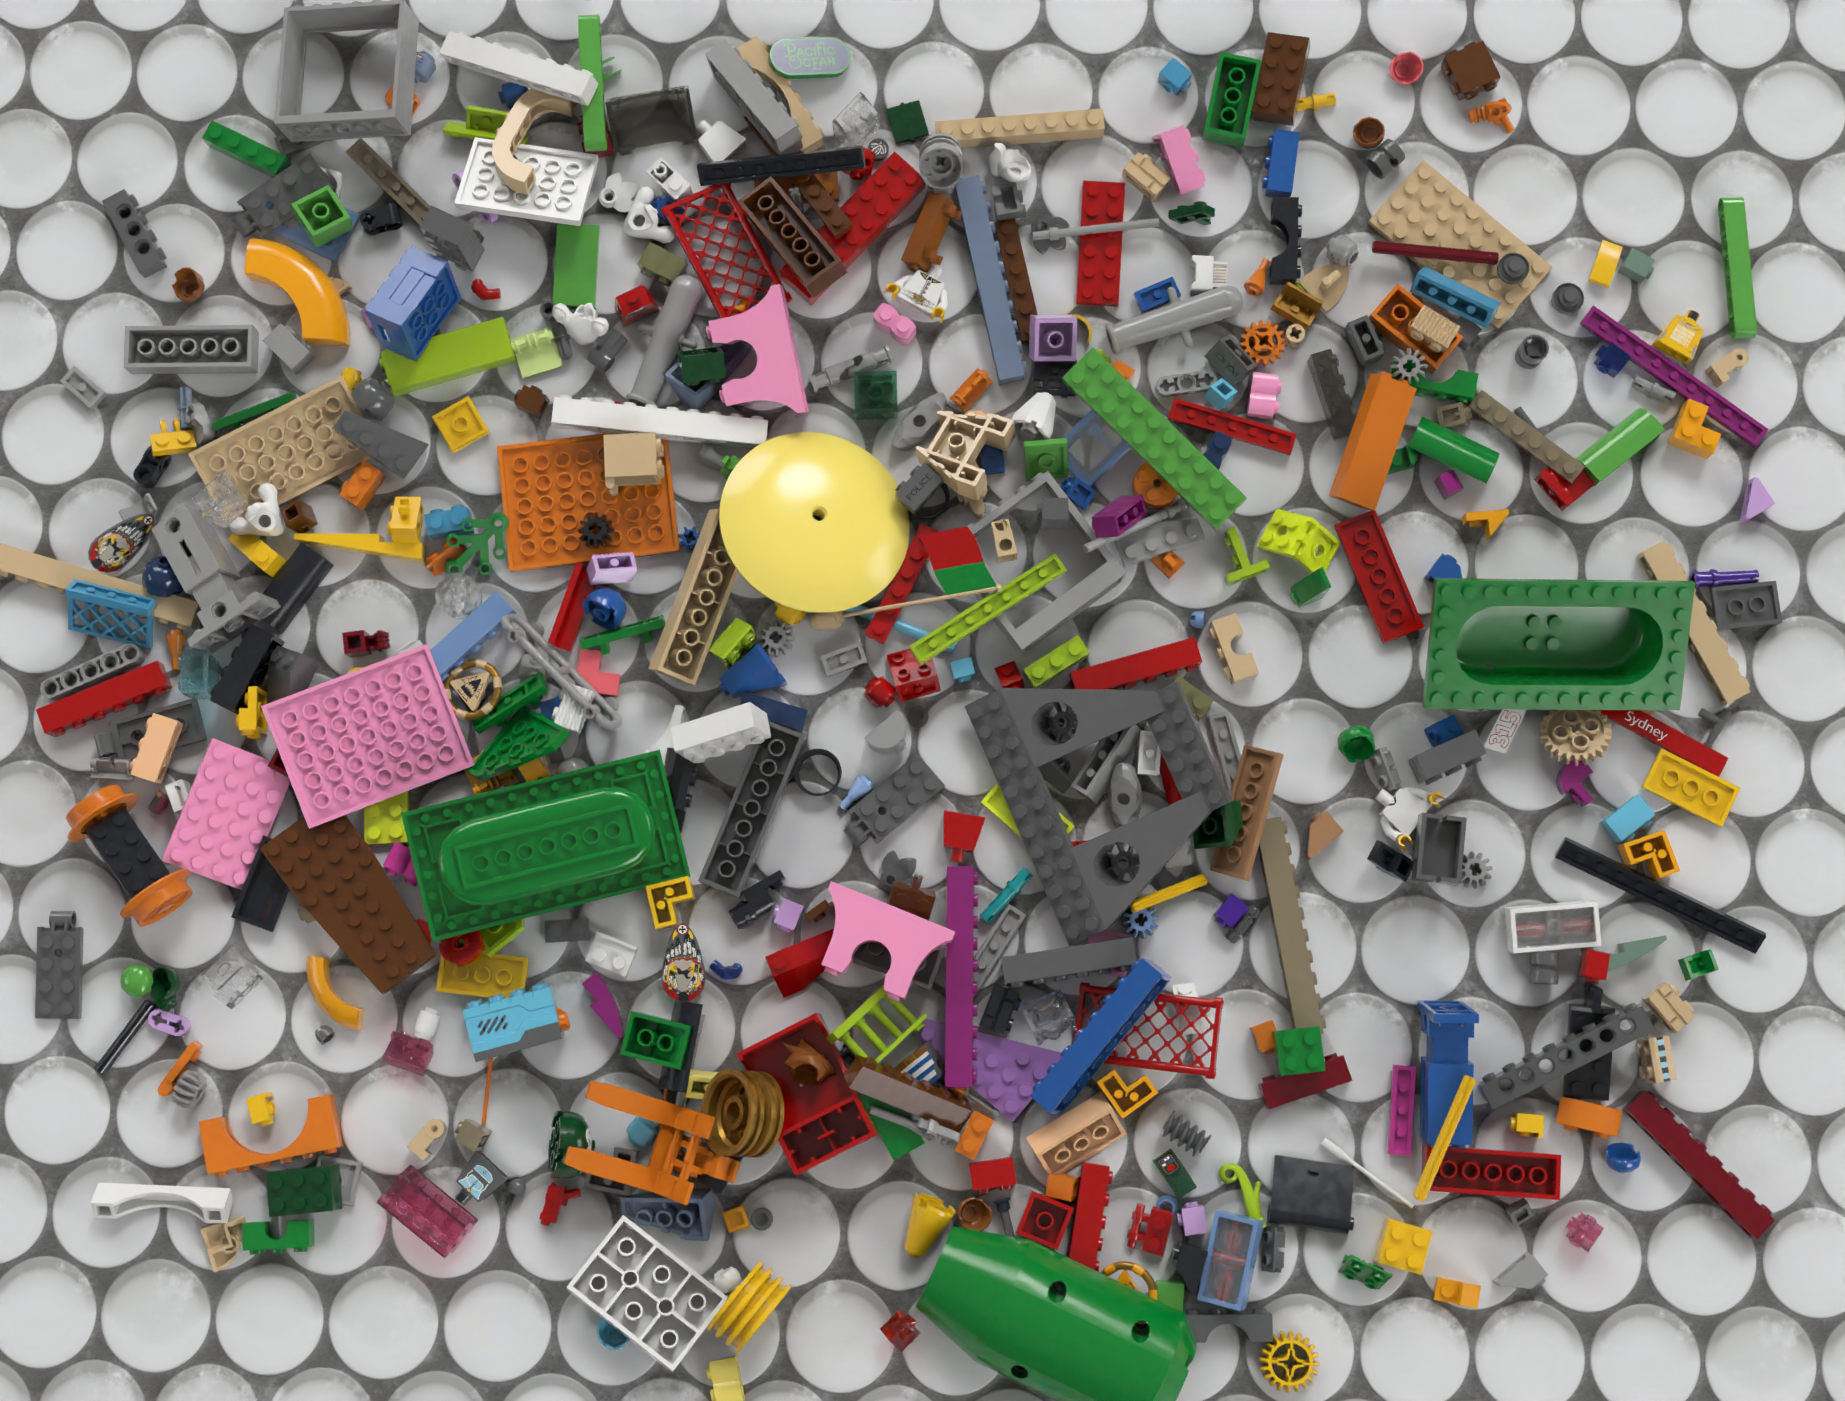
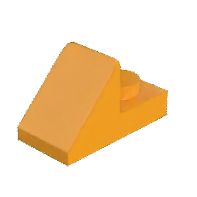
(1490, 519)
(1456, 1292)

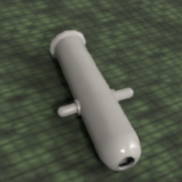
(1176, 317)
(666, 339)

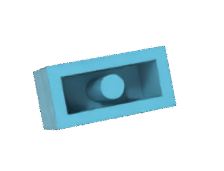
(1627, 819)

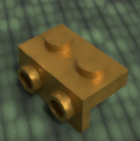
(1297, 305)

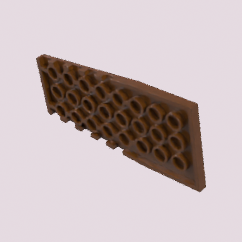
(351, 898)

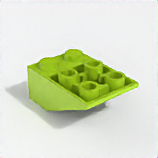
(733, 643)

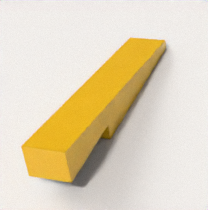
(367, 544)

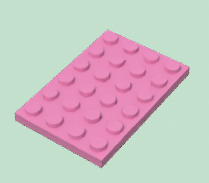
(226, 814)

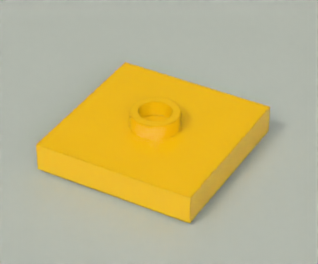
(460, 424)

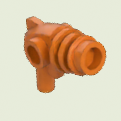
(1494, 111)

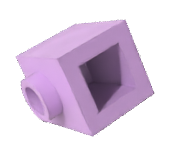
(788, 915)
(1192, 1219)

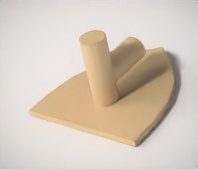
(1326, 284)

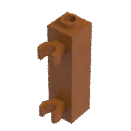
(929, 231)

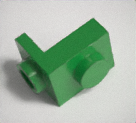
(1698, 964)

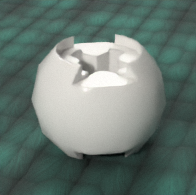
(727, 1279)

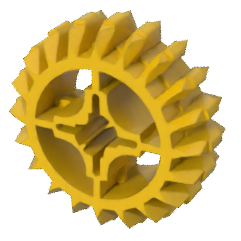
(1288, 1381)

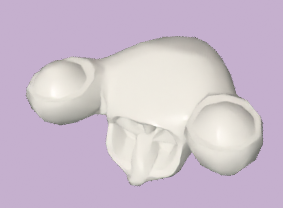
(643, 219)
(583, 324)
(261, 518)

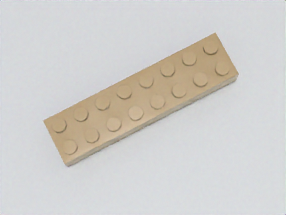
(696, 607)

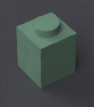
(1637, 266)

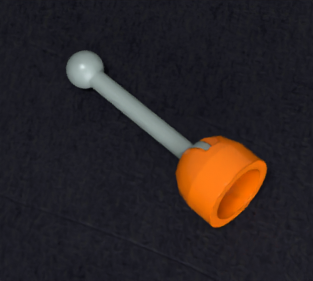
(965, 1092)

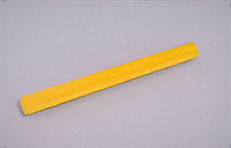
(1444, 1138)

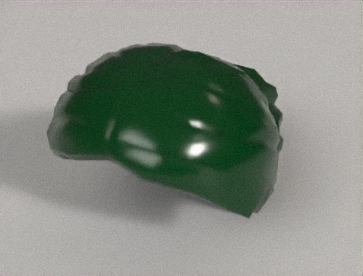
(164, 988)

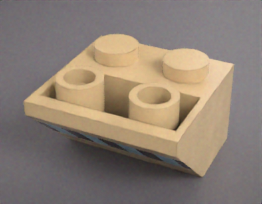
(1656, 1059)

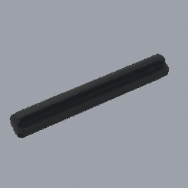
(124, 1037)

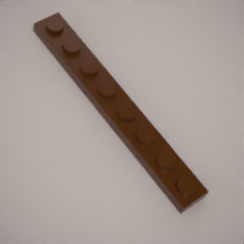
(816, 196)

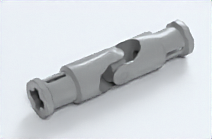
(865, 362)

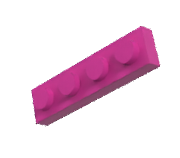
(1401, 1110)

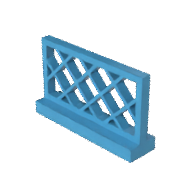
(111, 600)

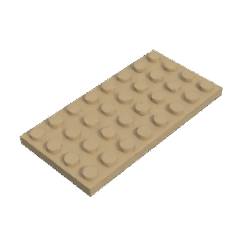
(1438, 214)
(286, 446)

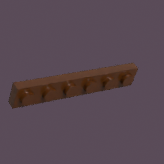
(1016, 275)

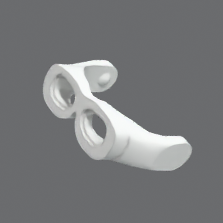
(337, 176)

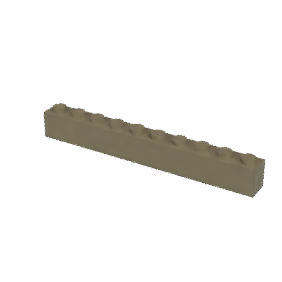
(1288, 926)

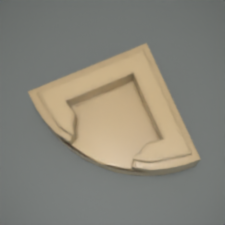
(341, 285)

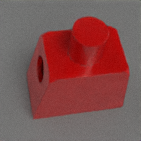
(961, 833)

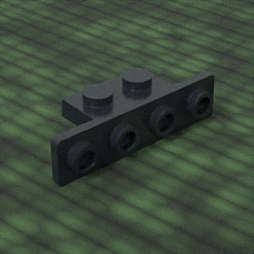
(681, 781)

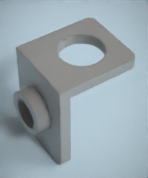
(141, 508)

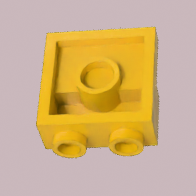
(252, 719)

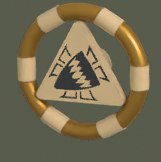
(473, 688)

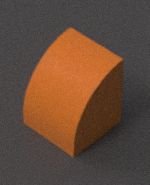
(1062, 1186)

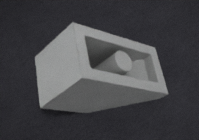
(1523, 1273)

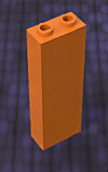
(1373, 441)

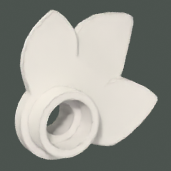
(621, 192)

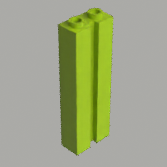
(450, 357)

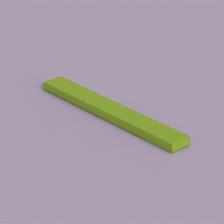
(987, 609)

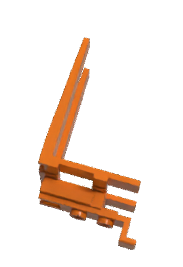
(663, 1159)

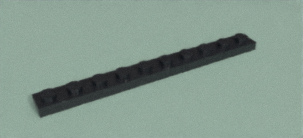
(1660, 895)

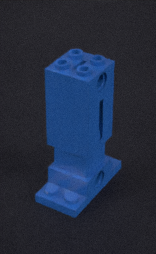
(1444, 1066)

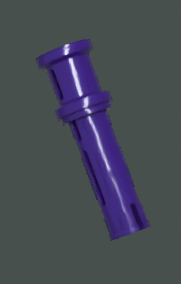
(1714, 578)

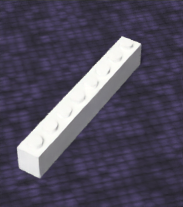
(519, 68)

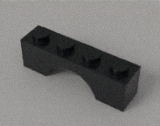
(1285, 217)

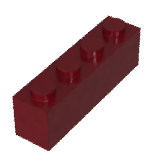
(1293, 1087)

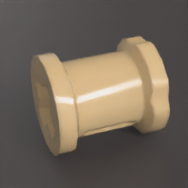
(1296, 329)

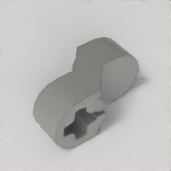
(196, 418)

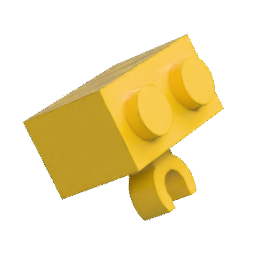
(406, 519)

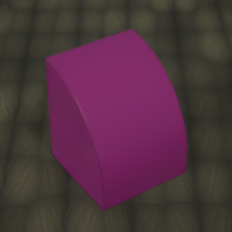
(1448, 484)

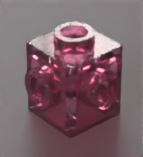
(1583, 1231)

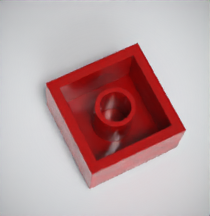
(1044, 1220)

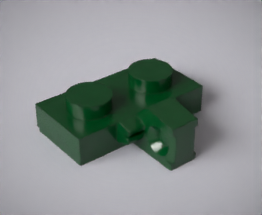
(1199, 212)

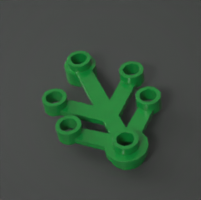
(479, 541)

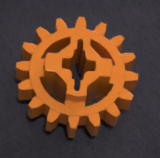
(1269, 348)

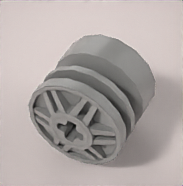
(941, 171)

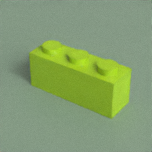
(1056, 662)

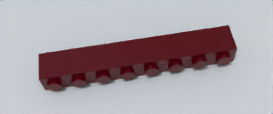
(1698, 1164)

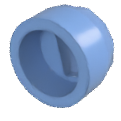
(1199, 619)

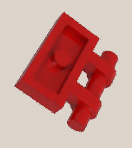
(1157, 1230)

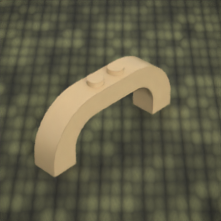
(527, 108)

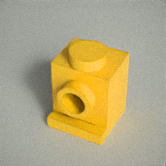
(261, 1109)
(1527, 1124)

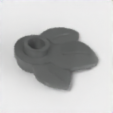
(1043, 245)
(899, 869)

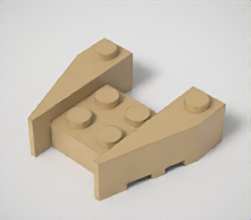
(958, 446)

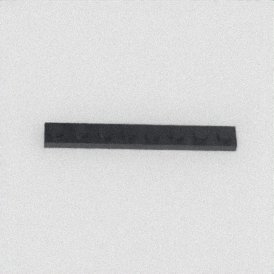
(781, 165)

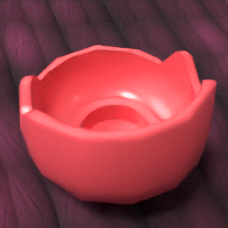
(1406, 68)

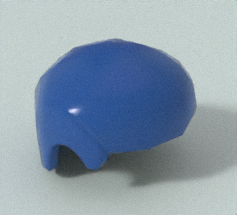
(1622, 1157)

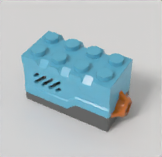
(514, 1021)

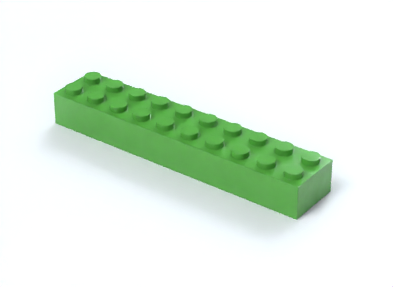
(1154, 439)

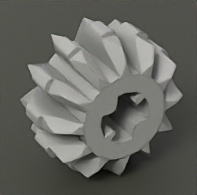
(1403, 361)
(769, 643)
(1477, 878)
(189, 1089)

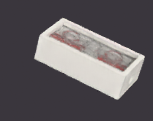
(1552, 926)

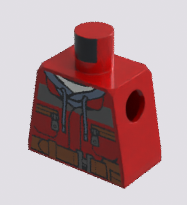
(635, 305)

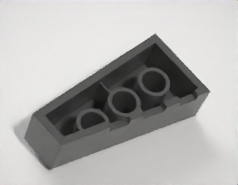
(385, 445)

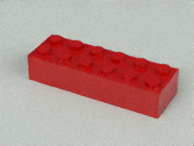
(1497, 1172)

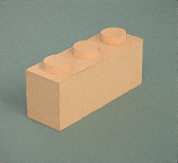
(156, 748)

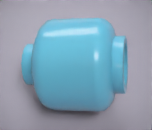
(642, 1131)

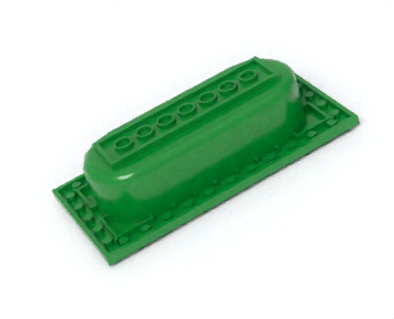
(1557, 644)
(545, 845)

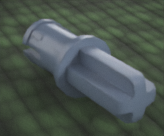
(185, 398)

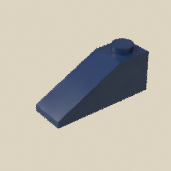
(778, 712)

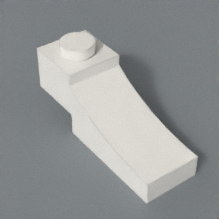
(665, 743)

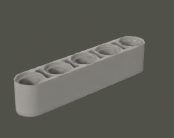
(82, 672)

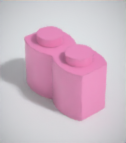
(890, 322)
(1263, 395)

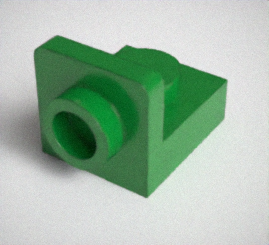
(1403, 459)

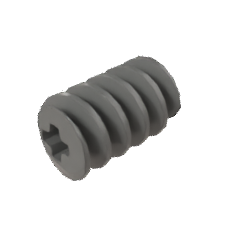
(1185, 1134)

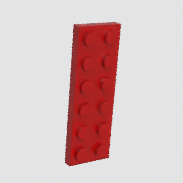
(1100, 252)
(1379, 576)

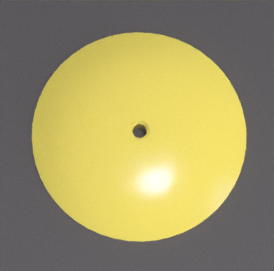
(806, 561)

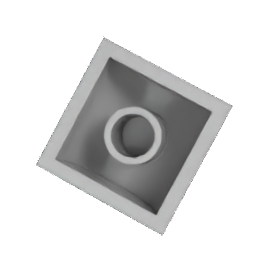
(889, 735)

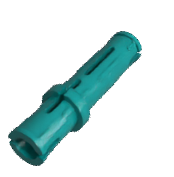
(1006, 895)

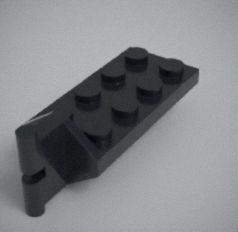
(1593, 1078)

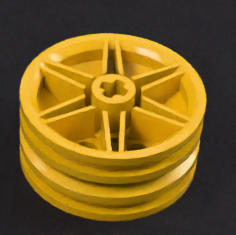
(748, 1307)

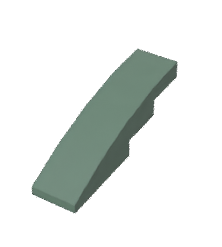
(1633, 950)

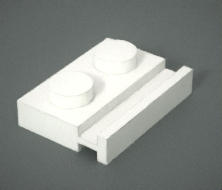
(611, 954)

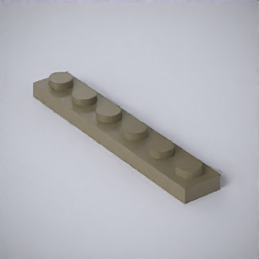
(389, 180)
(1526, 437)

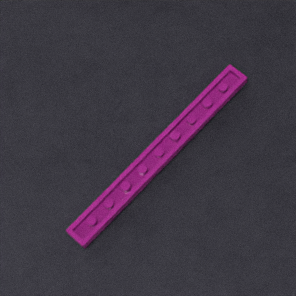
(1674, 376)

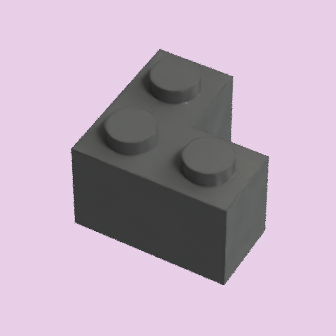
(603, 1184)

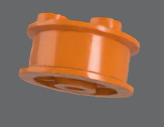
(1154, 497)

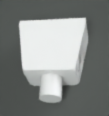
(720, 141)

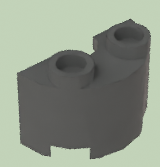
(1008, 201)

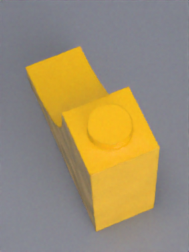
(259, 553)

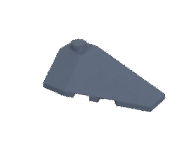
(698, 395)
(689, 1221)

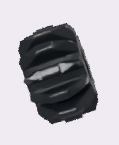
(588, 535)

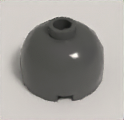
(374, 396)

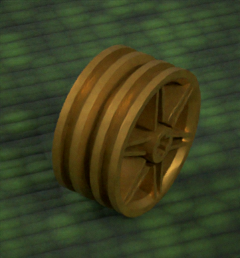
(746, 1113)

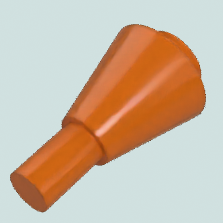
(1255, 284)
(176, 643)

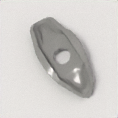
(907, 434)
(1124, 780)

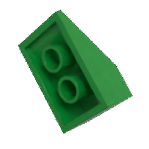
(656, 1040)

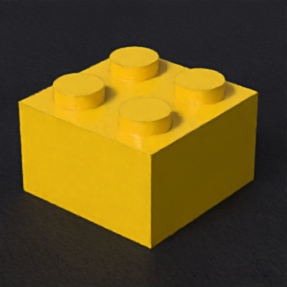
(1403, 1246)

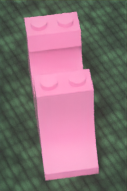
(777, 368)
(868, 920)

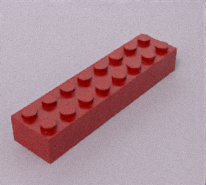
(870, 212)

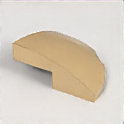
(223, 1241)

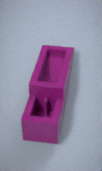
(605, 1004)

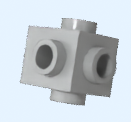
(529, 667)

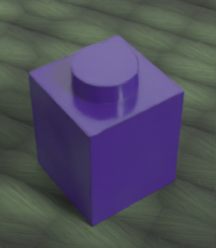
(1230, 911)

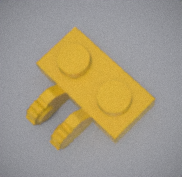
(172, 442)

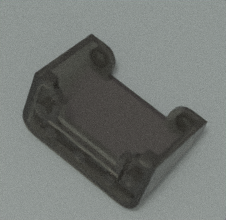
(651, 119)

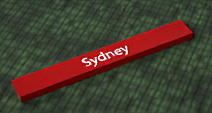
(1668, 739)

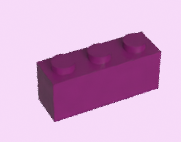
(1119, 516)

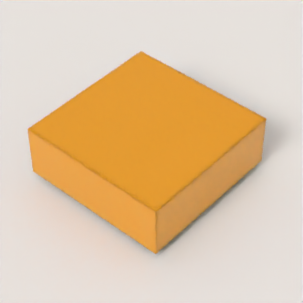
(736, 1219)

